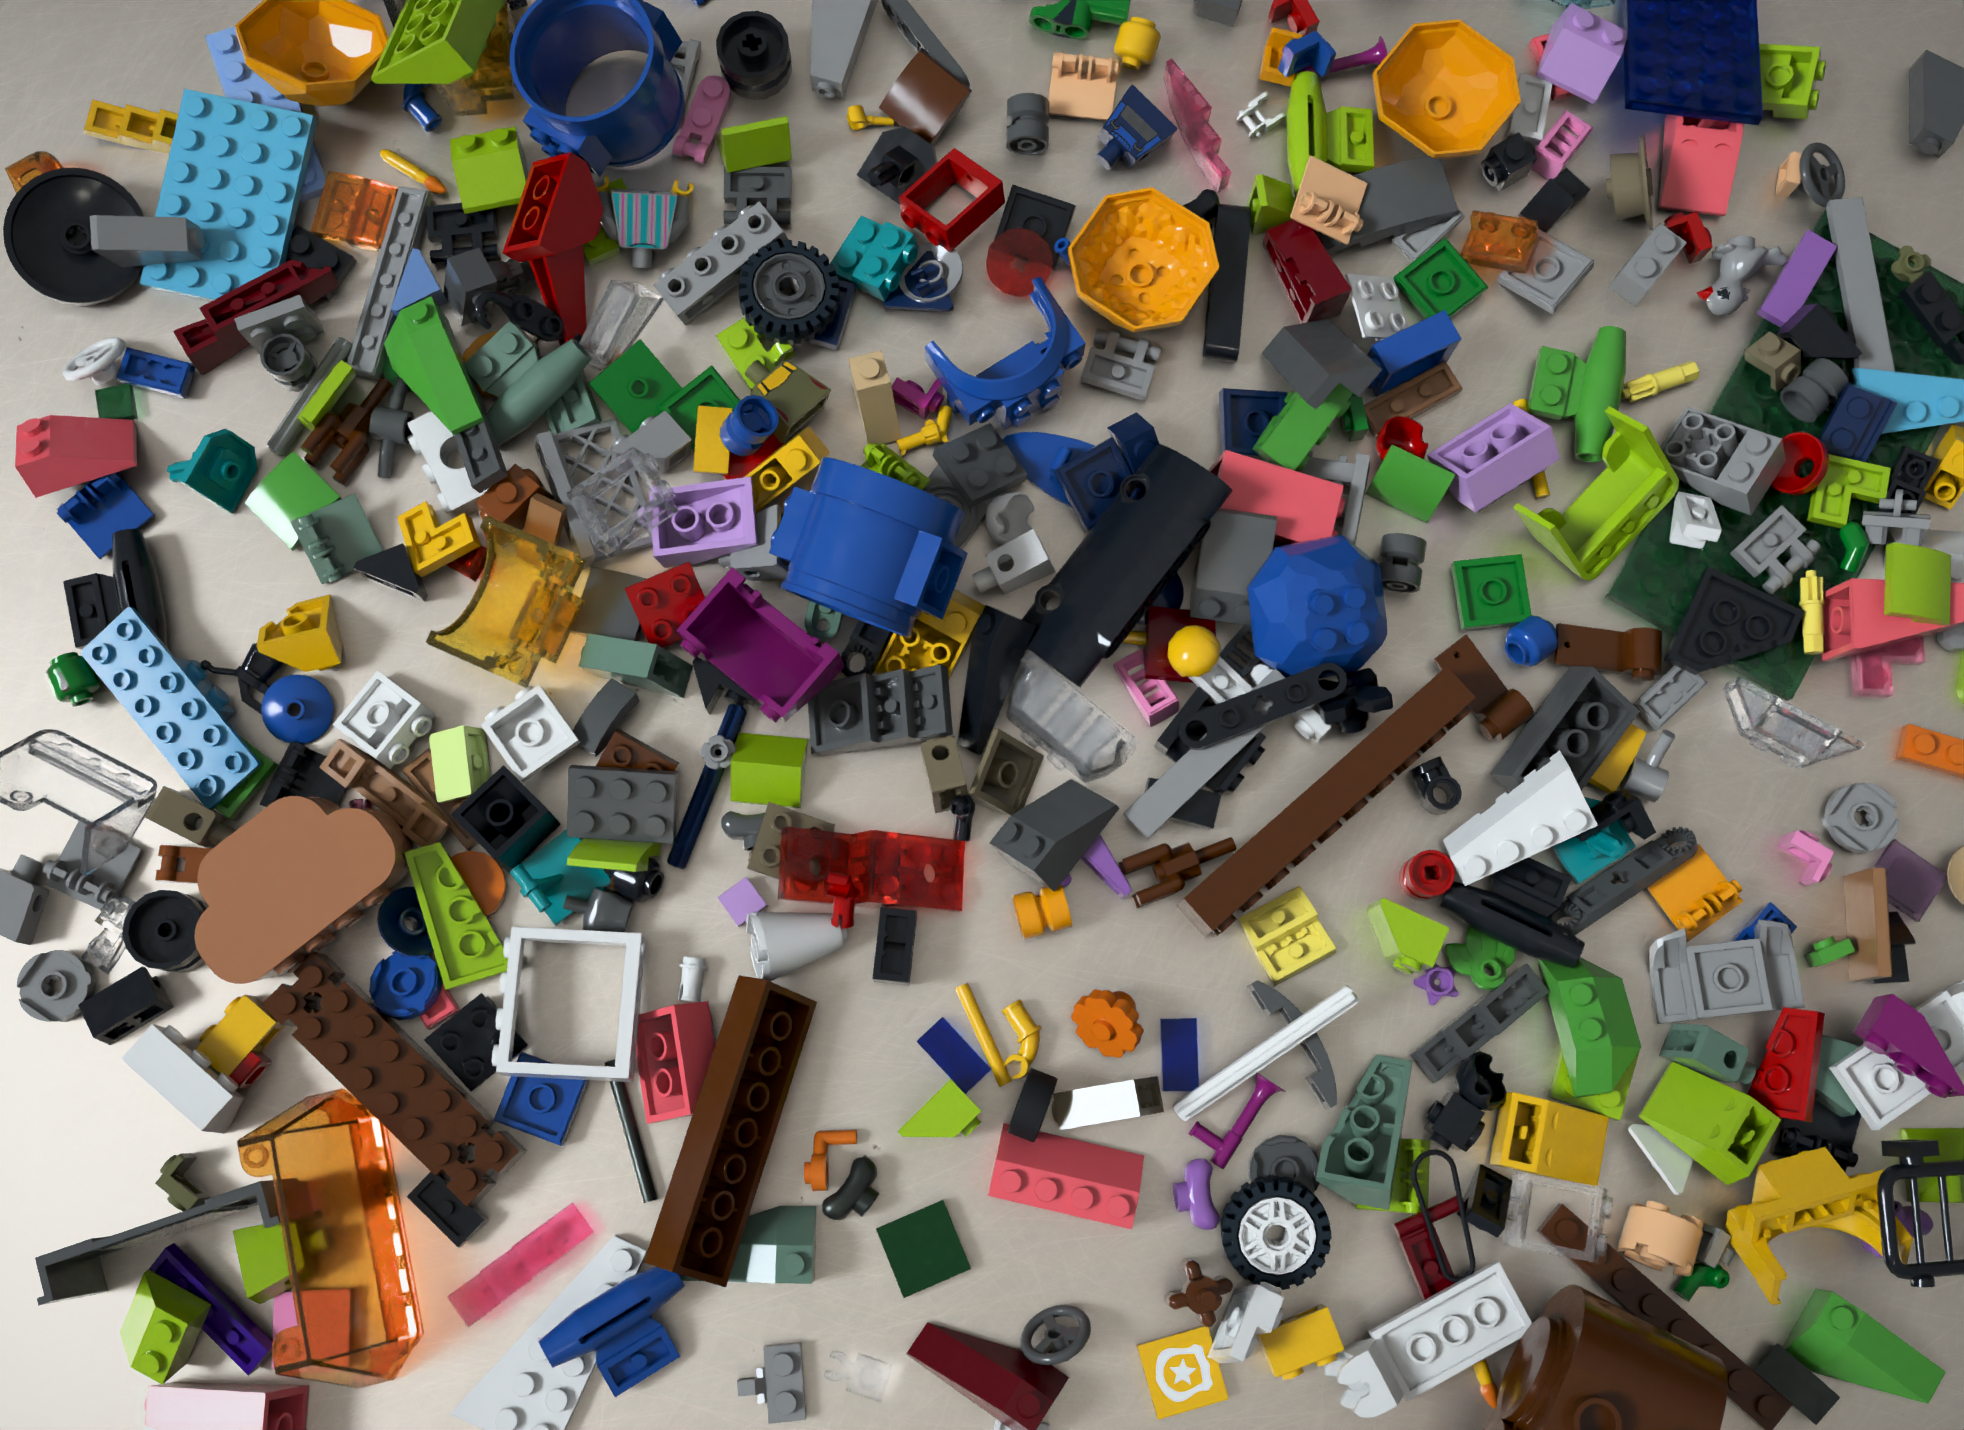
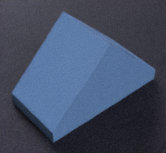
(417, 284)

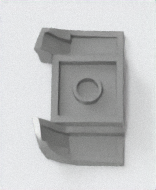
(1725, 975)

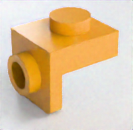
(1272, 56)

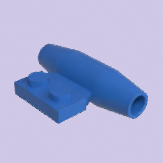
(620, 1329)

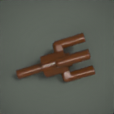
(347, 432)
(1171, 867)
(1199, 1293)

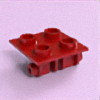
(665, 602)

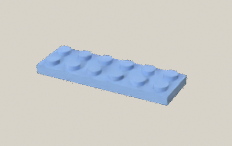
(244, 84)

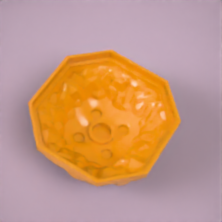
(1142, 260)

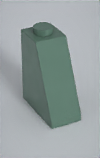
(636, 664)

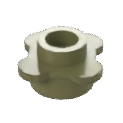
(1901, 266)

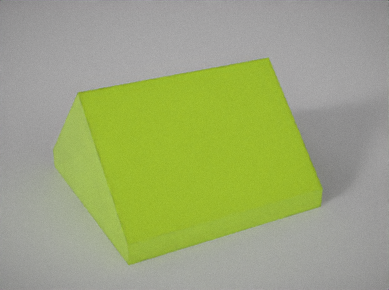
(755, 144)
(768, 770)

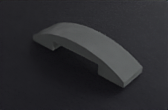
(1323, 1079)

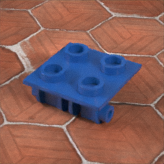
(103, 509)

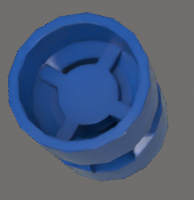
(749, 425)

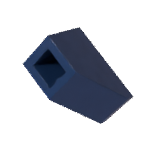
(1135, 440)

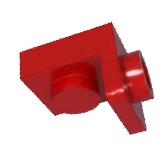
(1298, 13)

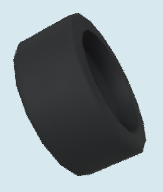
(1032, 1105)

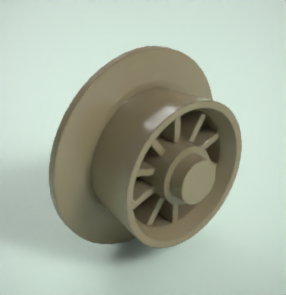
(1631, 184)

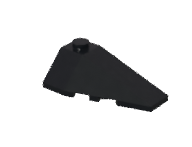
(992, 666)

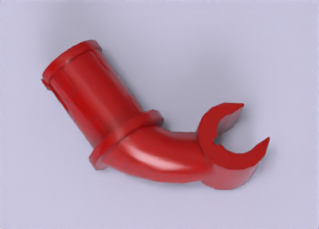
(844, 897)

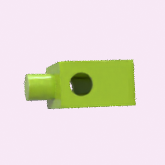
(262, 1262)

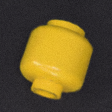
(1137, 42)

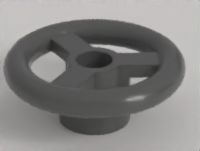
(1816, 176)
(1059, 1341)

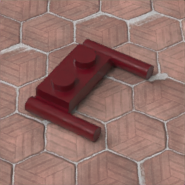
(1419, 1250)

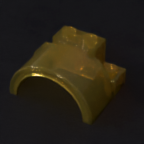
(519, 607)

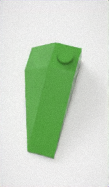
(430, 363)
(1853, 1347)

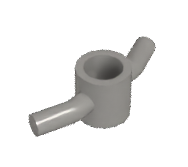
(1646, 778)

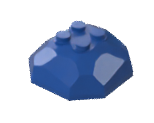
(1317, 607)

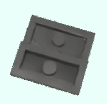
(607, 606)

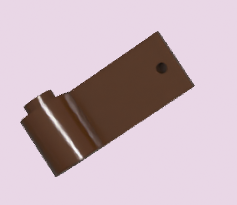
(1628, 652)
(1495, 706)

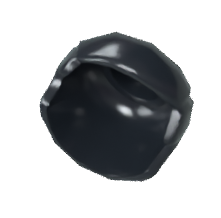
(1479, 1083)

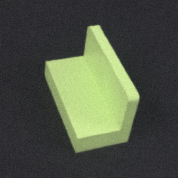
(459, 762)

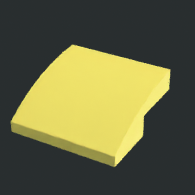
(1287, 935)

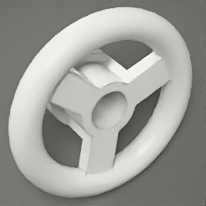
(97, 361)

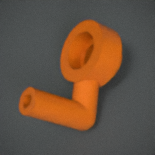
(817, 1170)

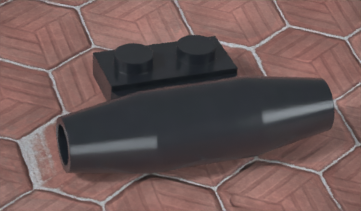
(100, 598)
(1519, 911)

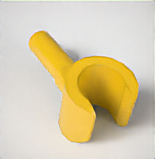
(858, 120)

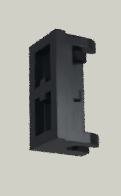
(125, 1006)

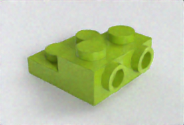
(1790, 79)

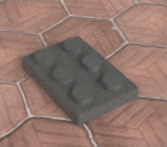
(622, 804)

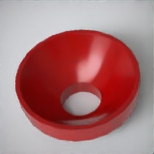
(1797, 449)

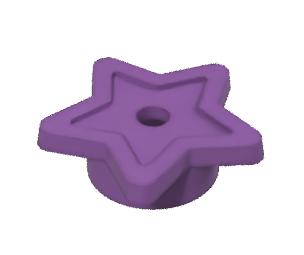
(1434, 991)

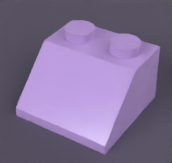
(1581, 52)

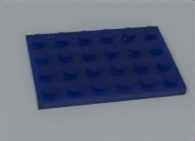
(1693, 59)

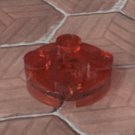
(1002, 253)

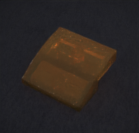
(354, 210)

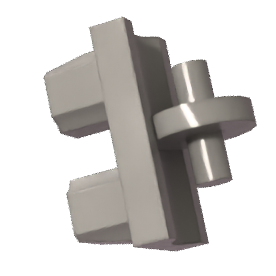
(1913, 525)

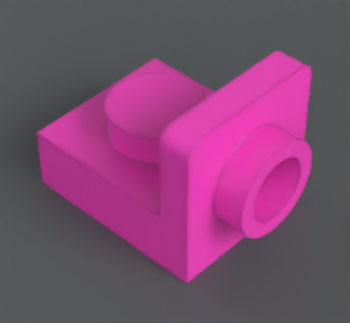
(912, 397)

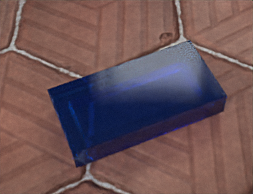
(1179, 1054)
(953, 1055)

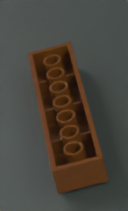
(731, 1131)

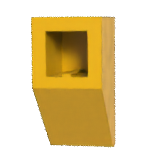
(1947, 478)

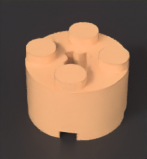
(1660, 1238)

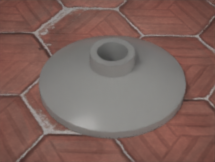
(950, 270)

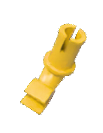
(1028, 1037)

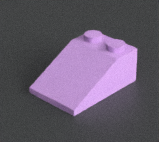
(709, 524)

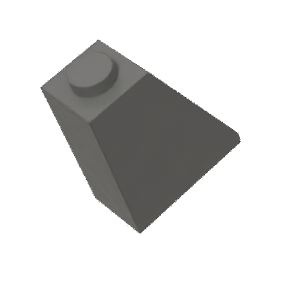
(1935, 103)

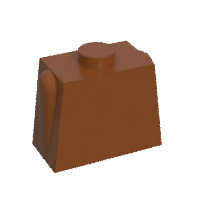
(511, 497)

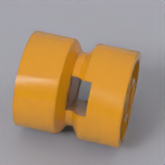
(1041, 911)

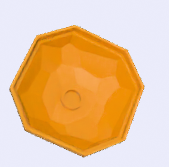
(312, 48)
(1446, 88)

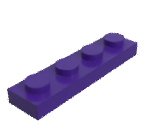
(225, 1320)

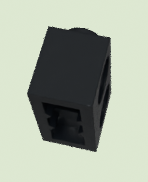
(894, 946)

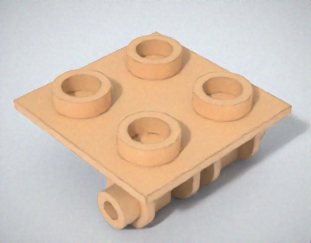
(1082, 86)
(1329, 201)

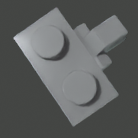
(779, 1383)

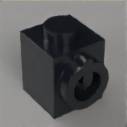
(1508, 162)
(1454, 1123)

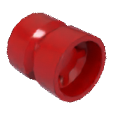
(1426, 875)

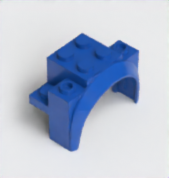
(1020, 381)

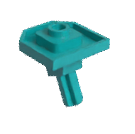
(218, 469)
(1589, 856)

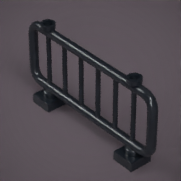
(1913, 1167)

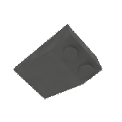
(1227, 564)
(1054, 832)

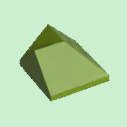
(1950, 1149)

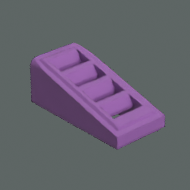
(1103, 864)

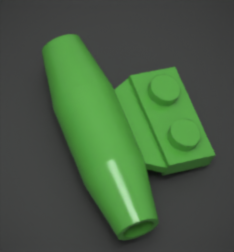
(1570, 387)

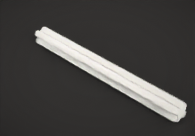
(1265, 1053)

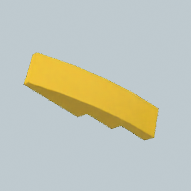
(131, 126)

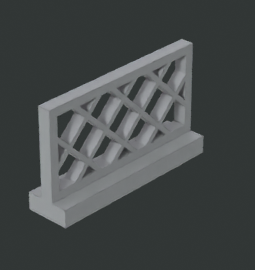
(560, 482)

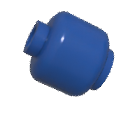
(1531, 641)

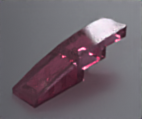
(1192, 119)
(520, 1265)

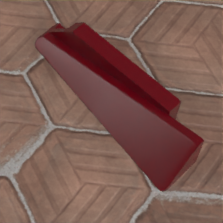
(217, 336)

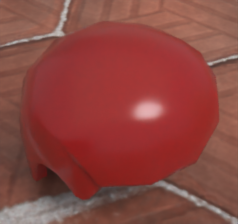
(1402, 433)

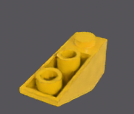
(786, 466)

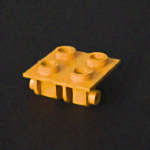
(1696, 894)

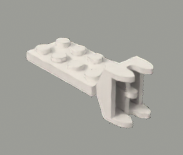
(1883, 1090)
(1430, 1342)

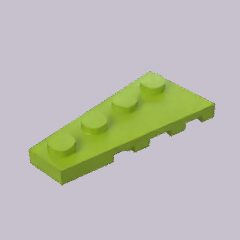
(456, 925)

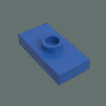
(155, 372)

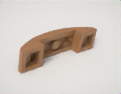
(387, 791)

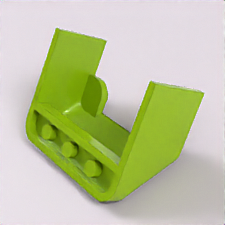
(1613, 506)

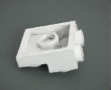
(384, 720)
(529, 732)
(1248, 1313)

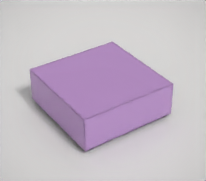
(741, 900)

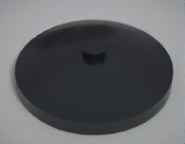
(51, 236)

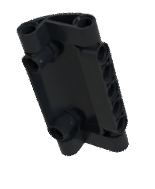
(1124, 562)

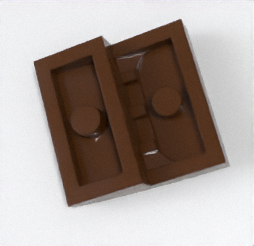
(925, 97)

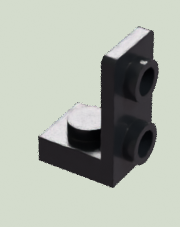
(1622, 807)

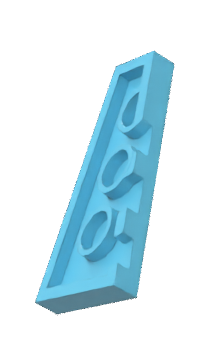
(1920, 398)

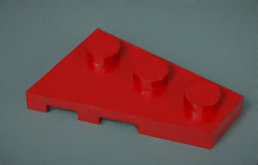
(1790, 1066)

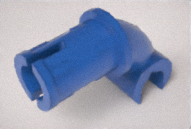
(416, 104)

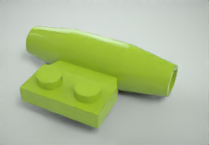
(1334, 137)

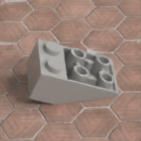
(1723, 459)

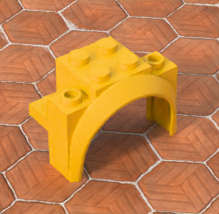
(1802, 1194)

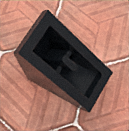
(393, 570)

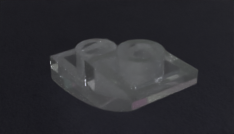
(109, 945)

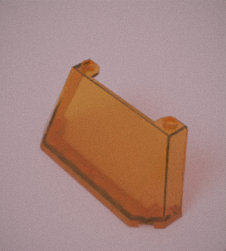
(340, 1241)

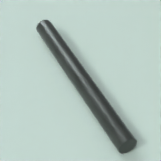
(632, 1139)

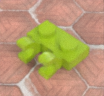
(744, 348)

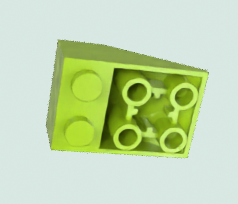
(1710, 1122)

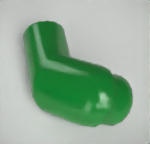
(1856, 545)
(1701, 1277)

